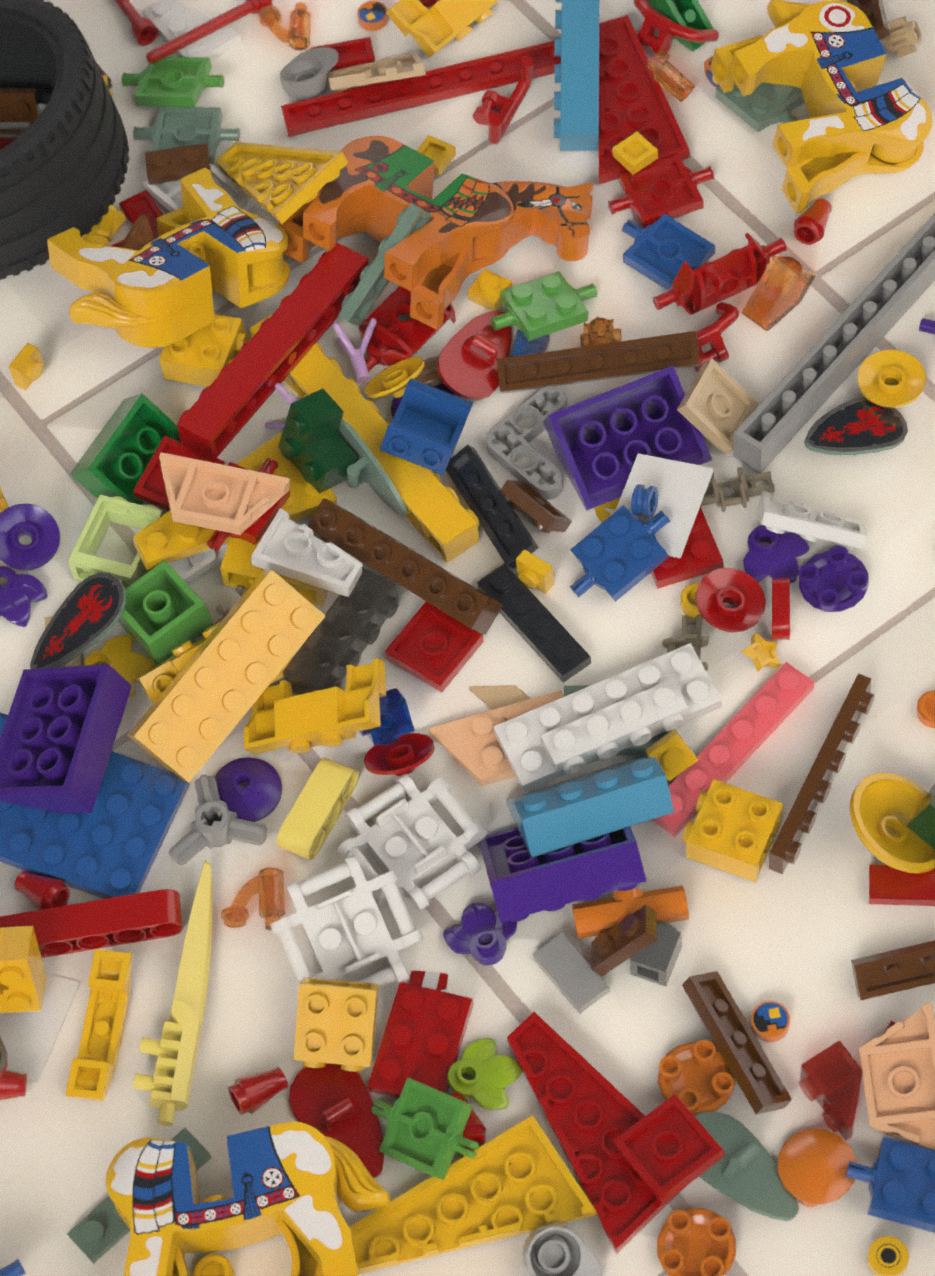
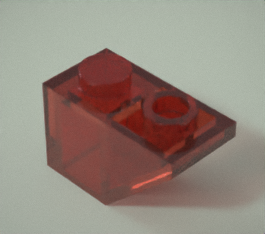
(835, 1083)

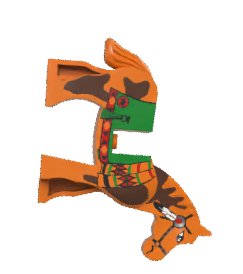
(468, 227)

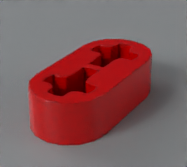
(780, 608)

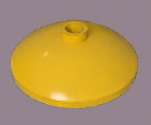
(880, 816)

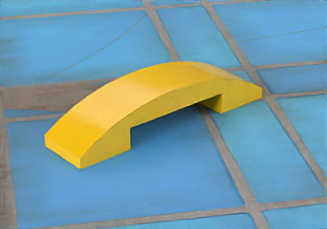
(103, 1026)

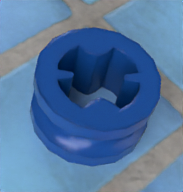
(644, 500)

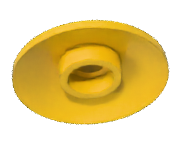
(891, 368)
(394, 378)

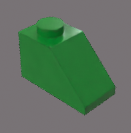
(686, 13)

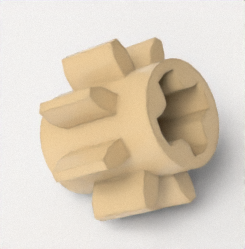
(903, 36)

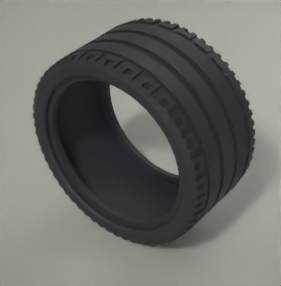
(76, 150)

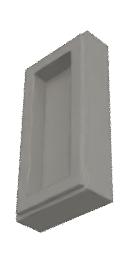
(570, 973)

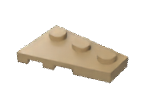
(378, 71)

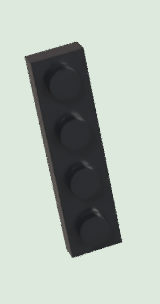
(490, 505)
(535, 623)

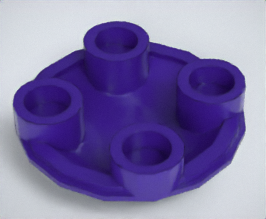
(833, 580)

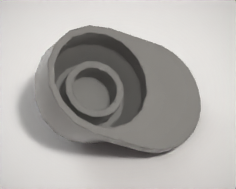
(307, 73)
(558, 1252)

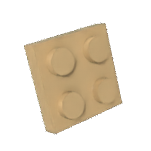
(717, 405)

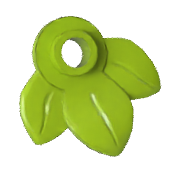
(490, 1073)

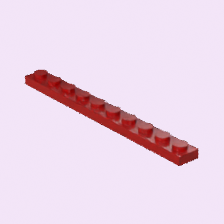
(416, 91)

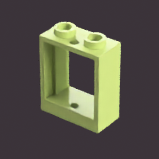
(107, 510)

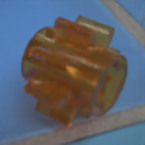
(600, 332)

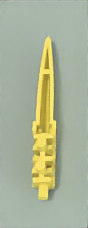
(181, 1035)

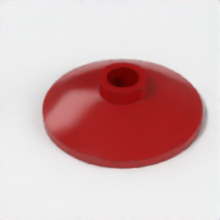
(738, 590)
(399, 756)

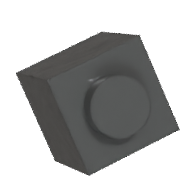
(659, 958)

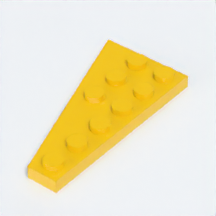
(280, 176)
(177, 540)
(496, 1195)

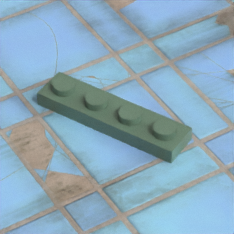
(360, 302)
(105, 1227)

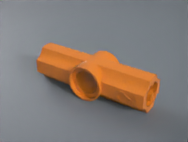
(601, 915)

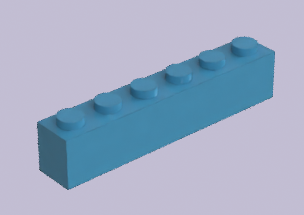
(578, 75)

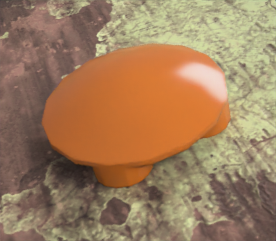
(696, 1076)
(815, 1166)
(696, 1244)

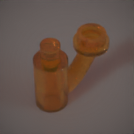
(299, 27)
(670, 76)
(270, 889)

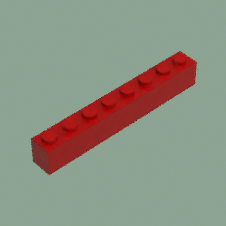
(271, 353)

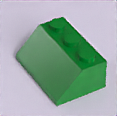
(124, 449)

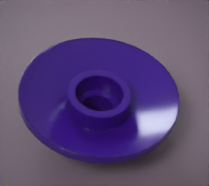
(35, 523)
(259, 797)

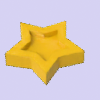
(762, 652)

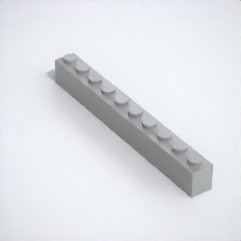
(838, 352)

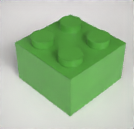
(163, 612)

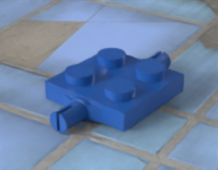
(664, 248)
(619, 553)
(900, 1184)

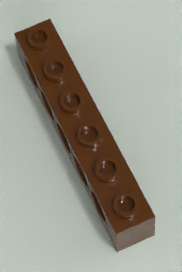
(405, 566)

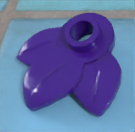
(776, 559)
(18, 594)
(480, 934)

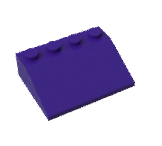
(605, 433)
(61, 736)
(558, 877)

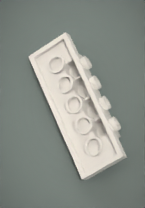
(607, 717)

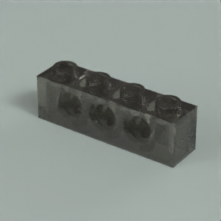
(341, 620)

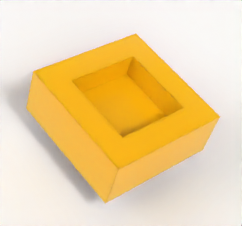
(438, 151)
(635, 153)
(487, 289)
(26, 366)
(534, 572)
(672, 754)

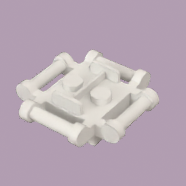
(414, 840)
(347, 927)

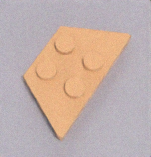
(218, 494)
(473, 739)
(902, 1079)

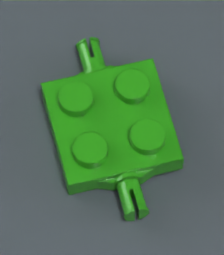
(173, 81)
(543, 306)
(425, 1128)

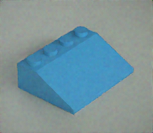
(591, 805)

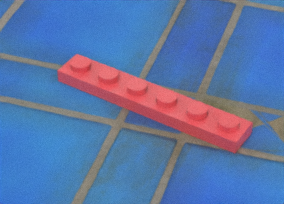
(736, 743)

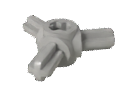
(214, 825)

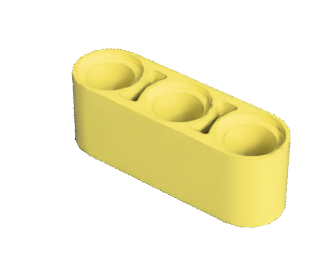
(317, 808)

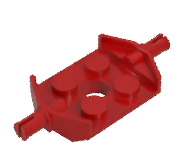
(720, 278)
(393, 338)

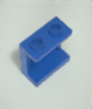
(426, 426)

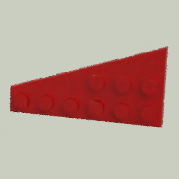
(631, 100)
(586, 1119)

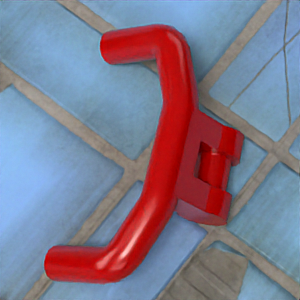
(667, 30)
(507, 106)
(712, 334)

